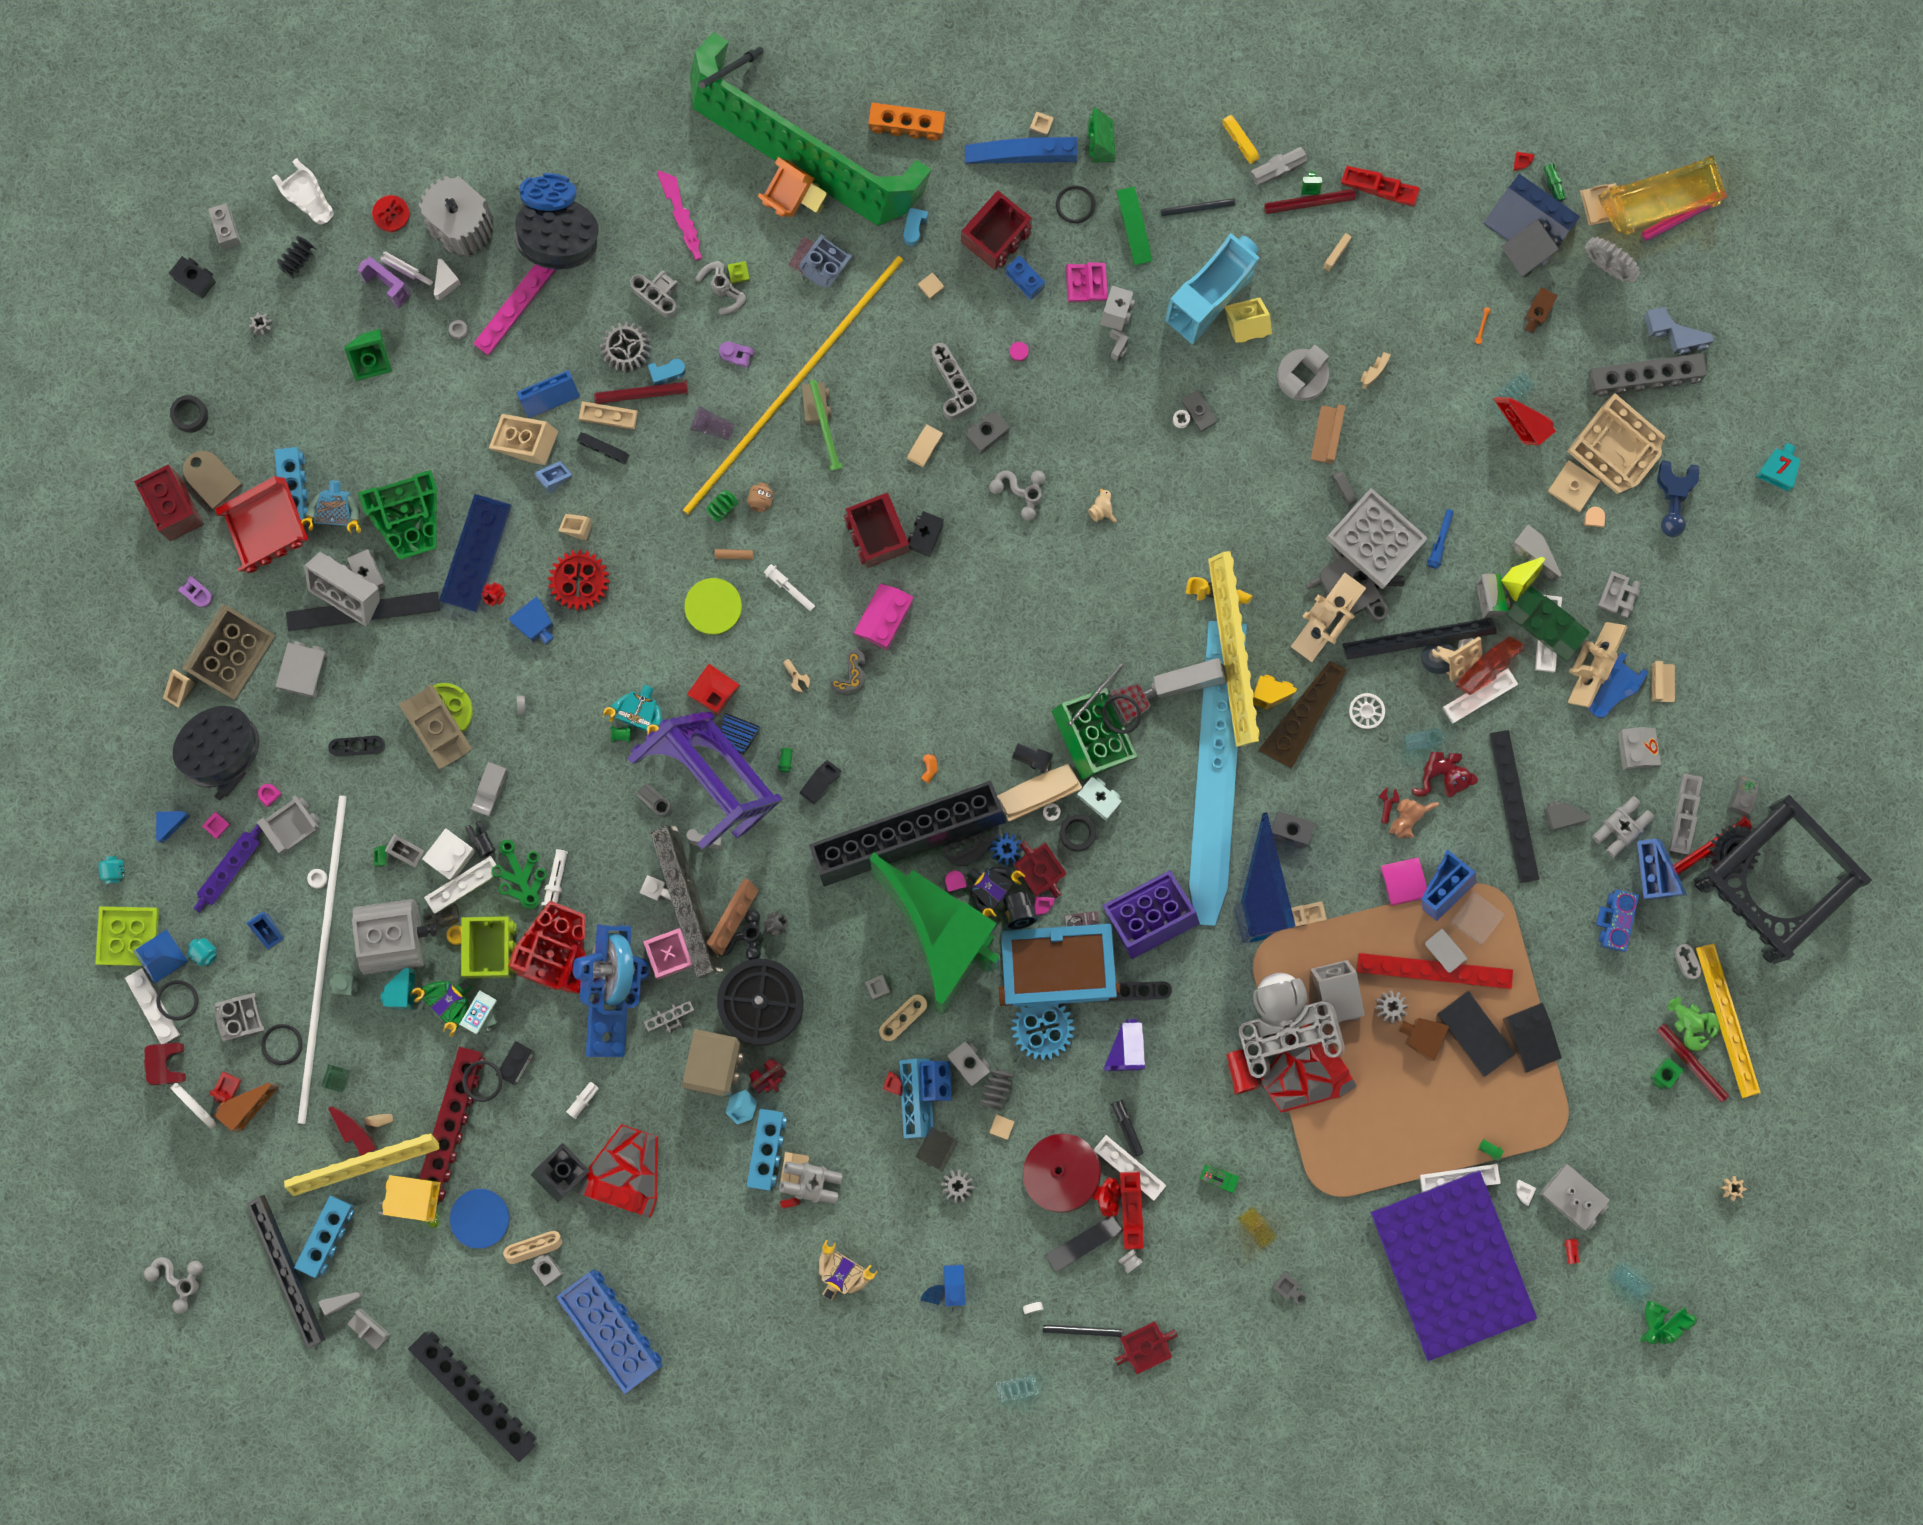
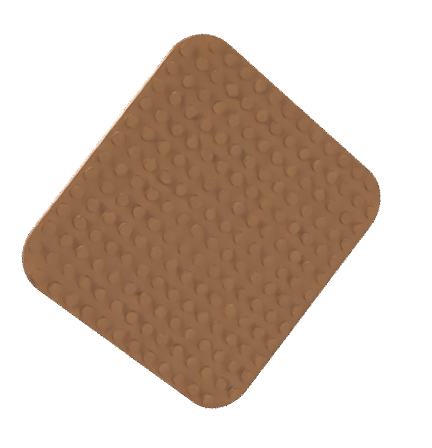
(1408, 1110)

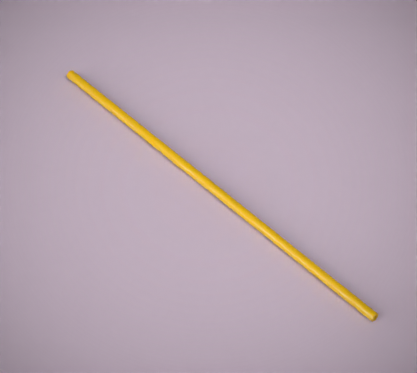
(791, 387)

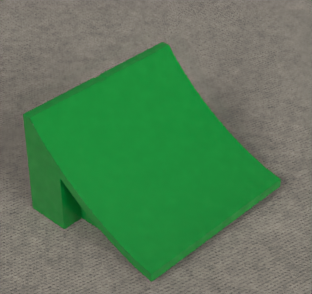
(947, 930)

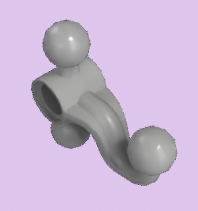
(1037, 478)
(194, 1269)

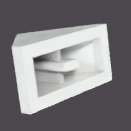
(445, 280)

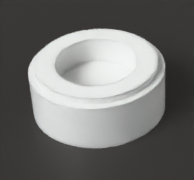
(317, 878)
(1032, 1308)

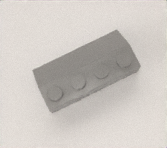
(342, 588)

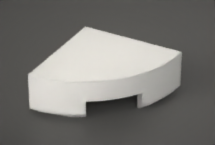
(1524, 1192)

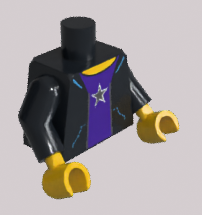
(991, 887)

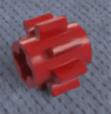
(493, 594)

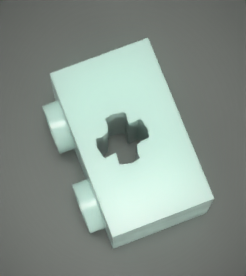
(1102, 808)

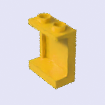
(411, 1198)

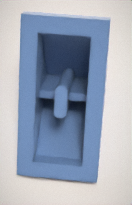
(553, 476)

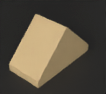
(576, 526)
(177, 688)

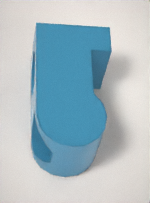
(913, 224)
(667, 372)

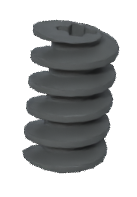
(996, 1089)

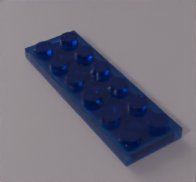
(475, 553)

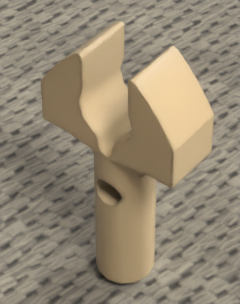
(796, 676)

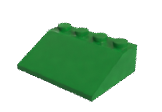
(1089, 739)

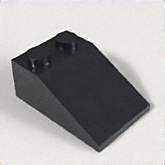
(1533, 1037)

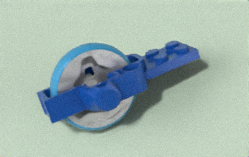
(610, 976)

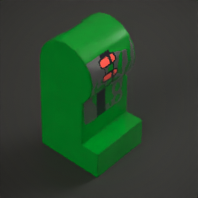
(1219, 1178)

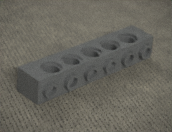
(1693, 363)

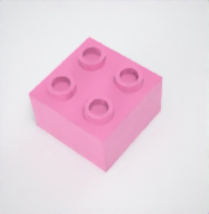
(668, 954)

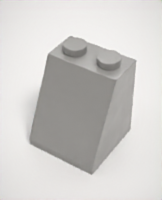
(1340, 987)

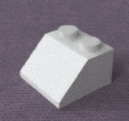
(449, 854)

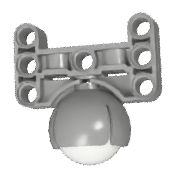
(1281, 1004)

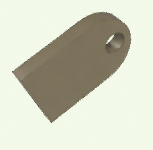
(211, 479)

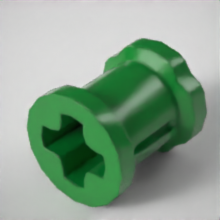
(620, 734)

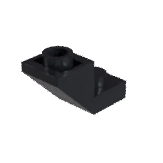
(820, 781)

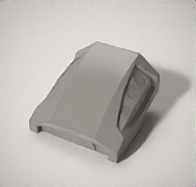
(238, 1017)

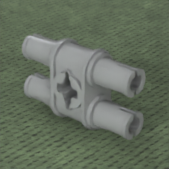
(1632, 830)
(803, 1189)

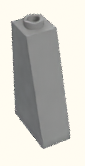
(1189, 678)

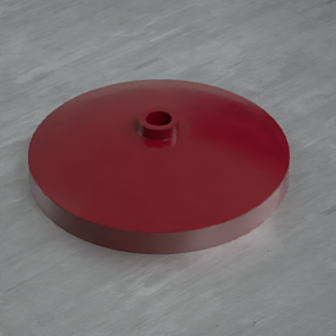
(1078, 1178)

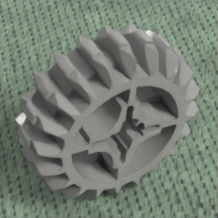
(619, 348)

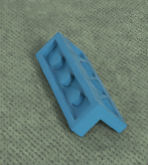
(923, 1112)

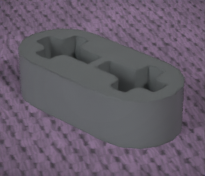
(1344, 488)

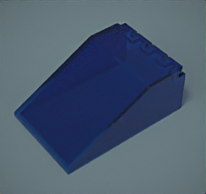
(1262, 896)

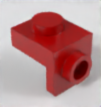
(225, 1087)

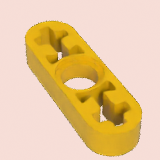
(1240, 137)

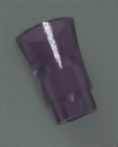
(712, 424)

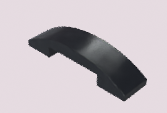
(1083, 1243)

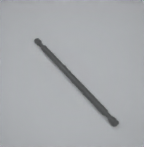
(1095, 695)

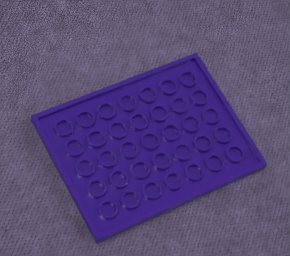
(1453, 1265)

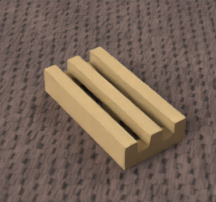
(1337, 252)

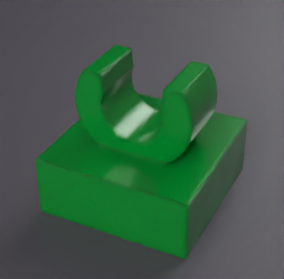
(1311, 185)

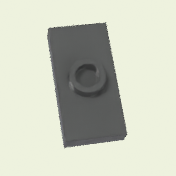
(1198, 410)

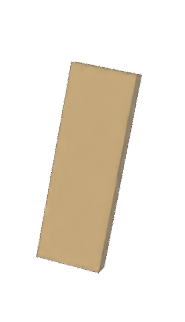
(608, 415)

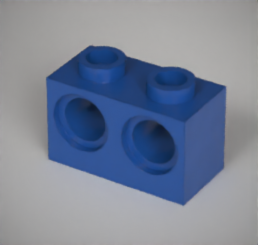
(1025, 277)
(935, 1081)

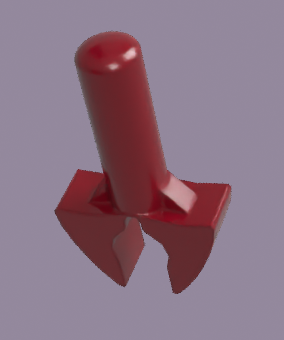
(1387, 804)

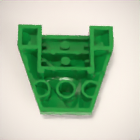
(405, 513)

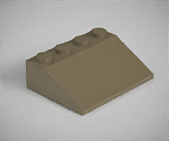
(228, 651)

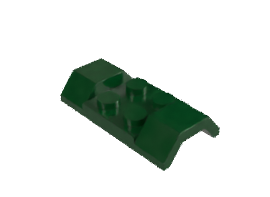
(1548, 623)

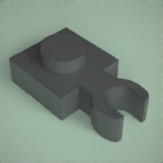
(1287, 1287)

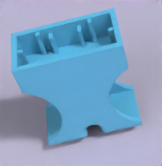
(1213, 287)

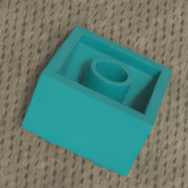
(398, 990)

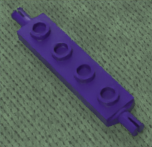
(228, 868)

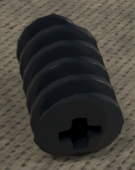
(295, 256)

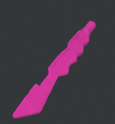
(671, 190)

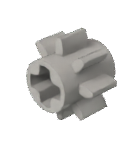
(261, 319)

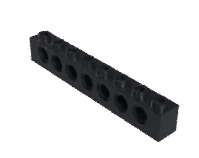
(462, 1393)

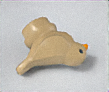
(1102, 507)

